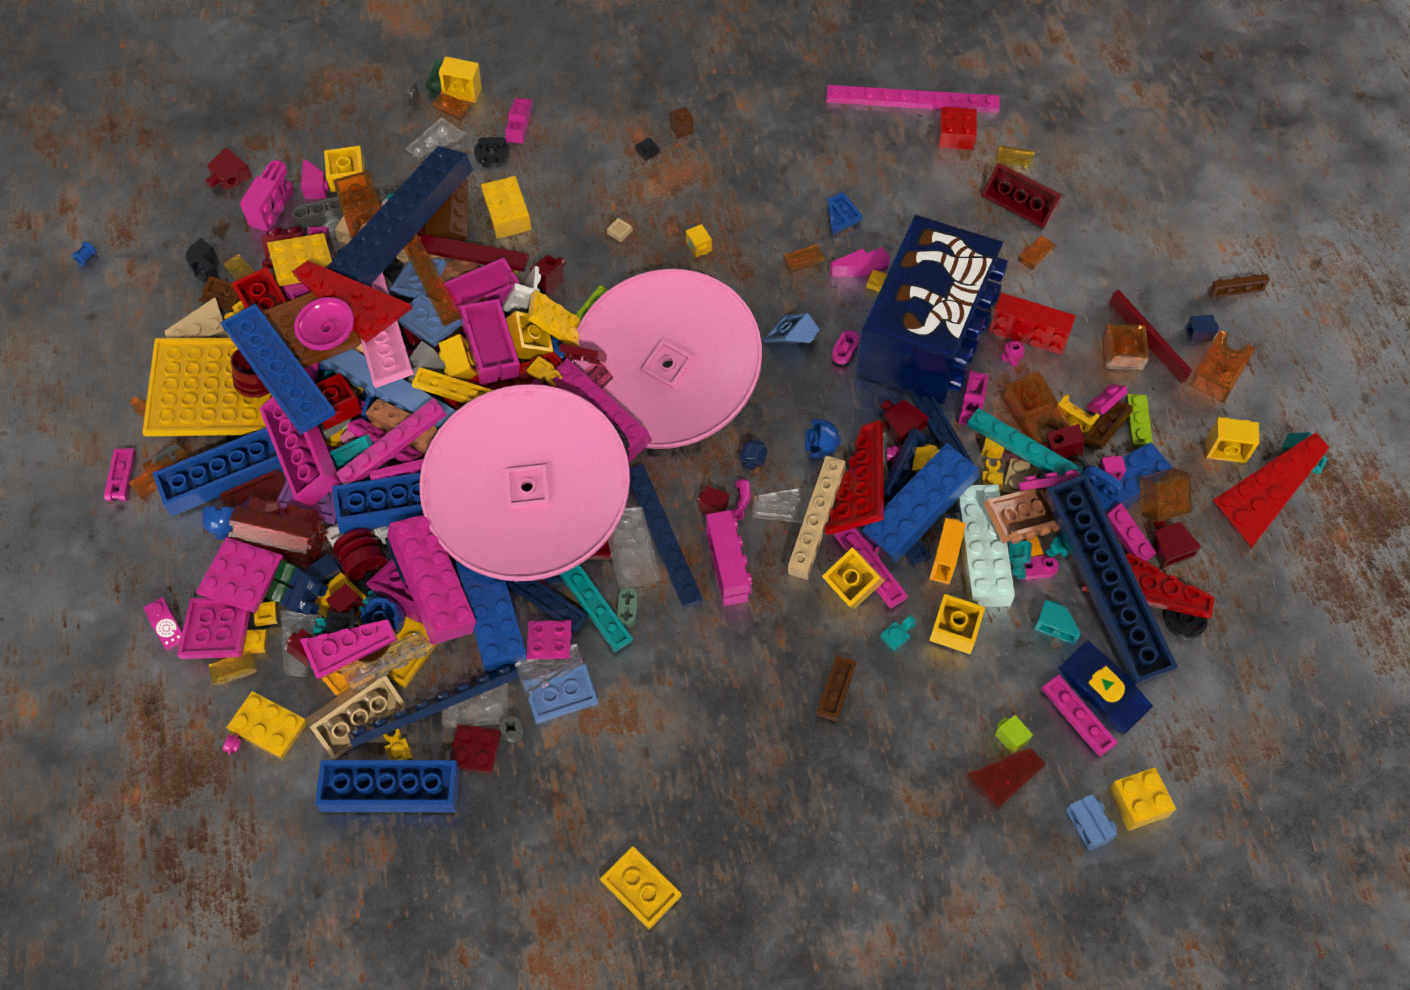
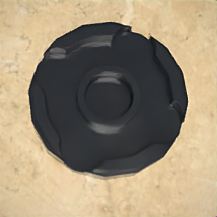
(1185, 625)

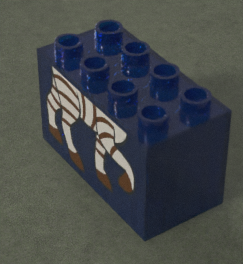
(932, 309)

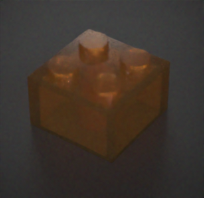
(1125, 347)
(1165, 494)

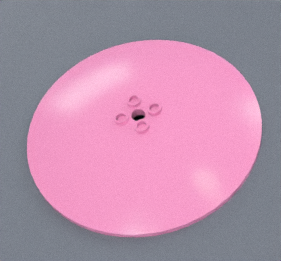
(683, 321)
(517, 438)

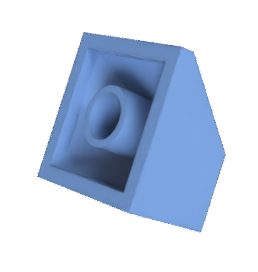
(793, 329)

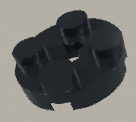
(489, 144)

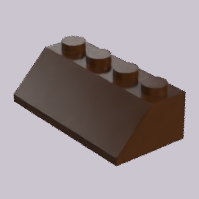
(451, 217)

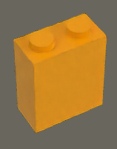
(947, 550)

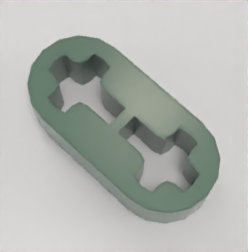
(623, 607)

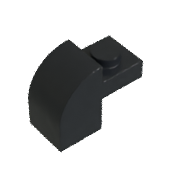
(200, 259)

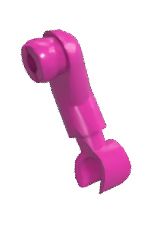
(745, 498)

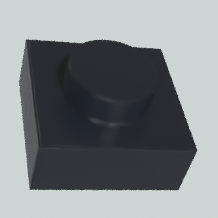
(647, 149)

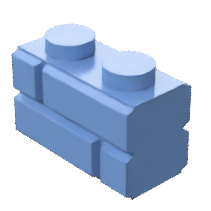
(1092, 822)

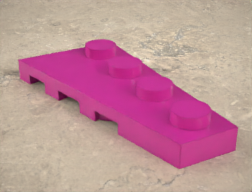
(338, 649)

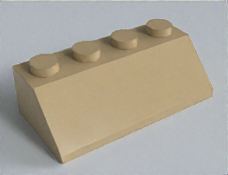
(350, 710)

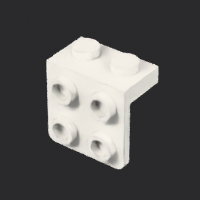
(519, 296)

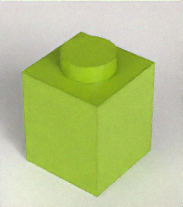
(1013, 734)

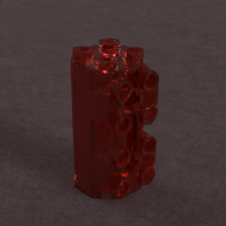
(286, 532)

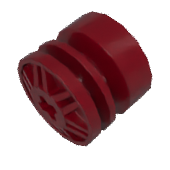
(245, 379)
(359, 554)

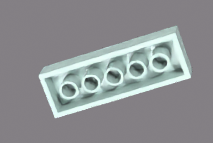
(983, 553)

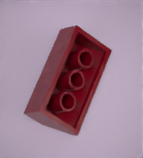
(1022, 195)

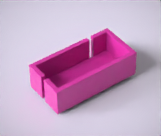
(490, 281)
(489, 341)
(728, 558)

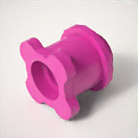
(1013, 353)

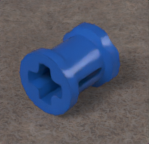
(84, 253)

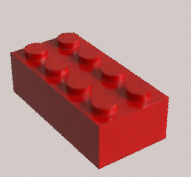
(259, 289)
(1031, 323)

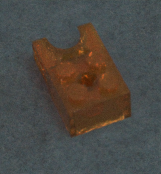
(357, 199)
(1220, 368)
(1033, 405)

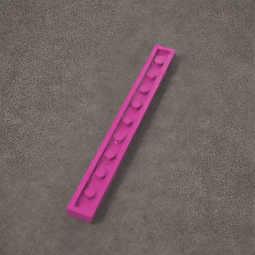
(911, 98)

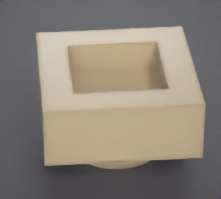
(619, 230)

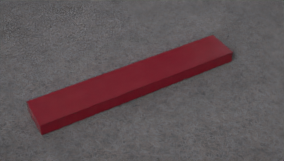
(473, 252)
(1156, 342)

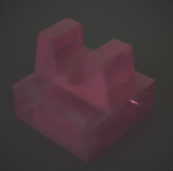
(600, 375)

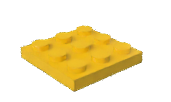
(293, 252)

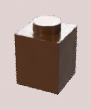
(681, 122)

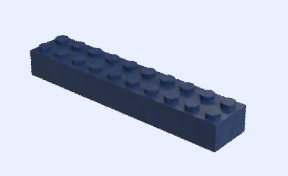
(402, 216)
(1110, 580)

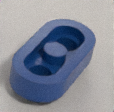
(1103, 481)

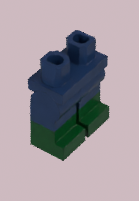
(298, 589)

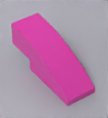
(518, 120)
(860, 263)
(974, 395)

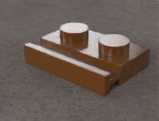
(222, 291)

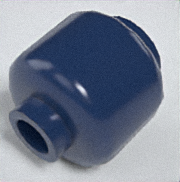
(753, 454)

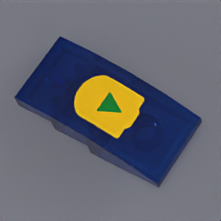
(1105, 687)

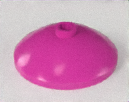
(318, 318)

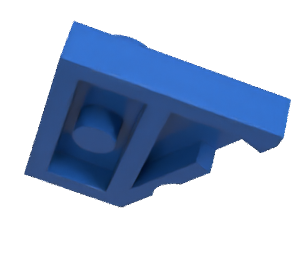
(842, 213)

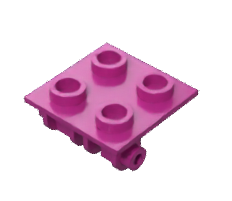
(549, 639)

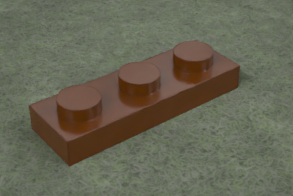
(1238, 285)
(1108, 425)
(836, 688)

